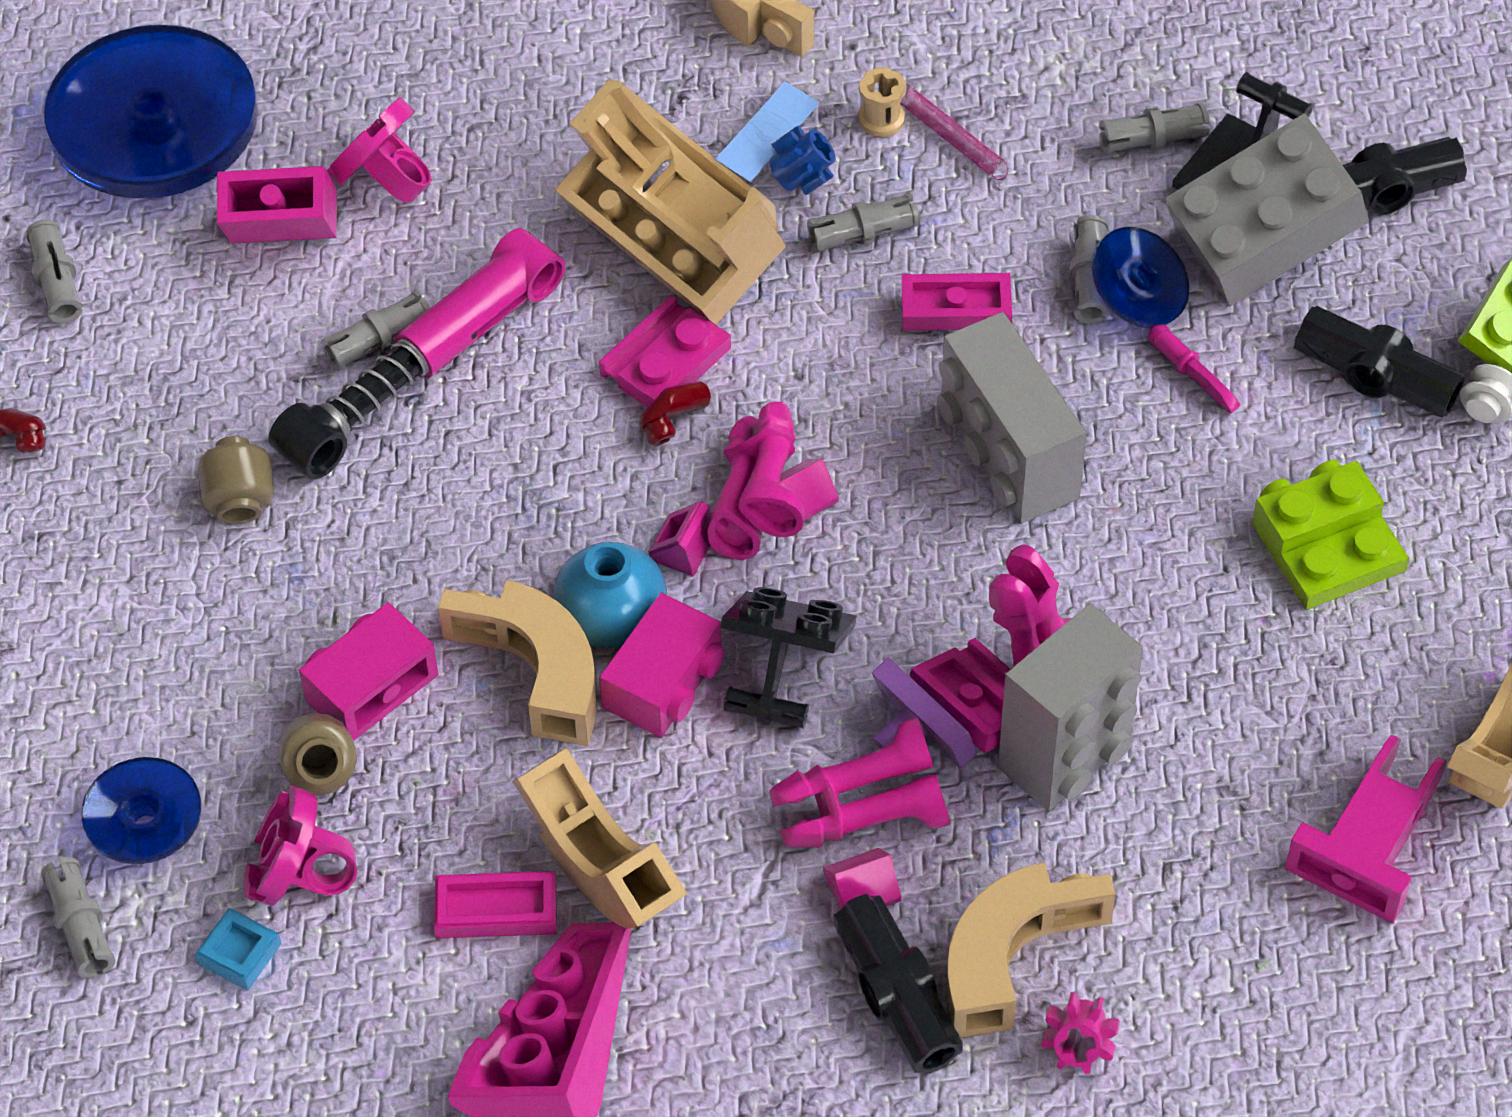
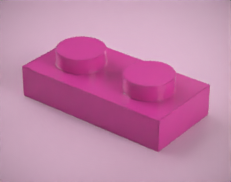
(953, 299)

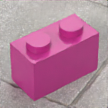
(277, 204)
(662, 665)
(369, 670)

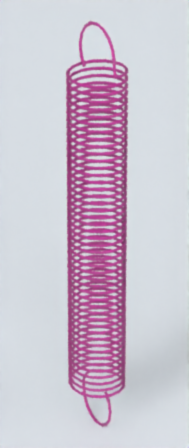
(952, 121)

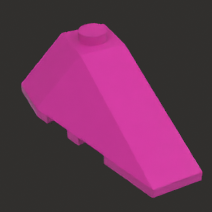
(554, 1040)

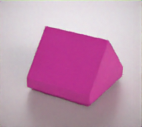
(812, 485)
(683, 539)
(863, 874)

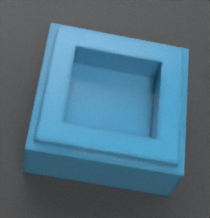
(238, 949)

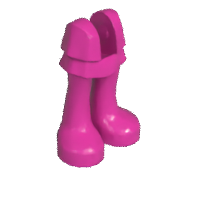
(753, 492)
(1026, 601)
(916, 799)

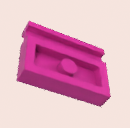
(665, 351)
(968, 688)

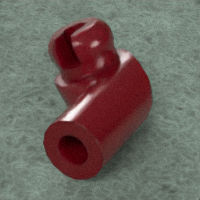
(669, 403)
(26, 428)

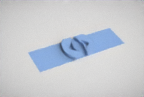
(752, 145)

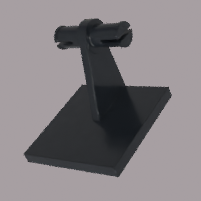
(1236, 135)
(771, 616)

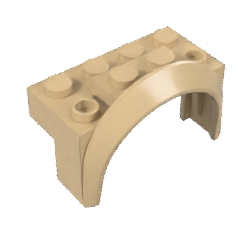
(693, 226)

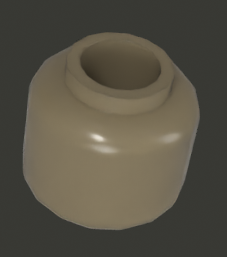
(235, 480)
(317, 753)

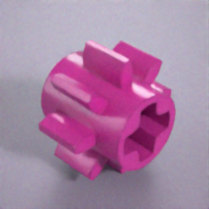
(1067, 1042)

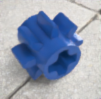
(802, 160)

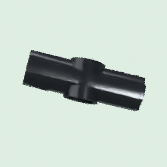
(1393, 176)
(1379, 361)
(897, 983)

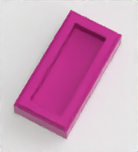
(495, 904)

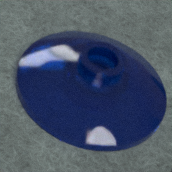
(1140, 277)
(138, 790)

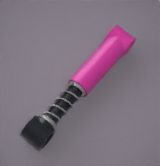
(517, 272)

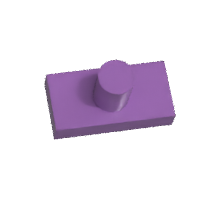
(916, 702)

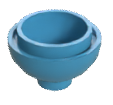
(608, 605)

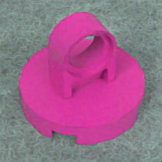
(385, 156)
(291, 846)

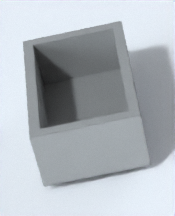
(1267, 209)
(1011, 418)
(1070, 707)

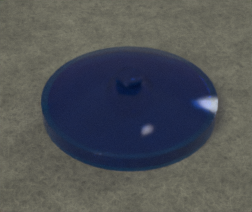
(151, 111)

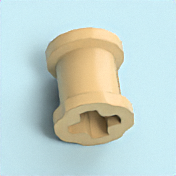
(878, 103)

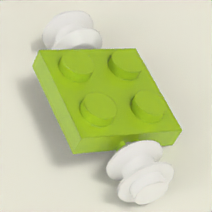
(1490, 338)

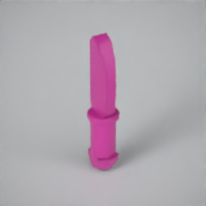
(1188, 363)

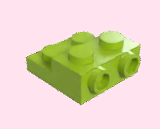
(1328, 533)

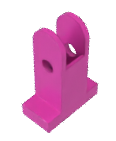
(1367, 839)

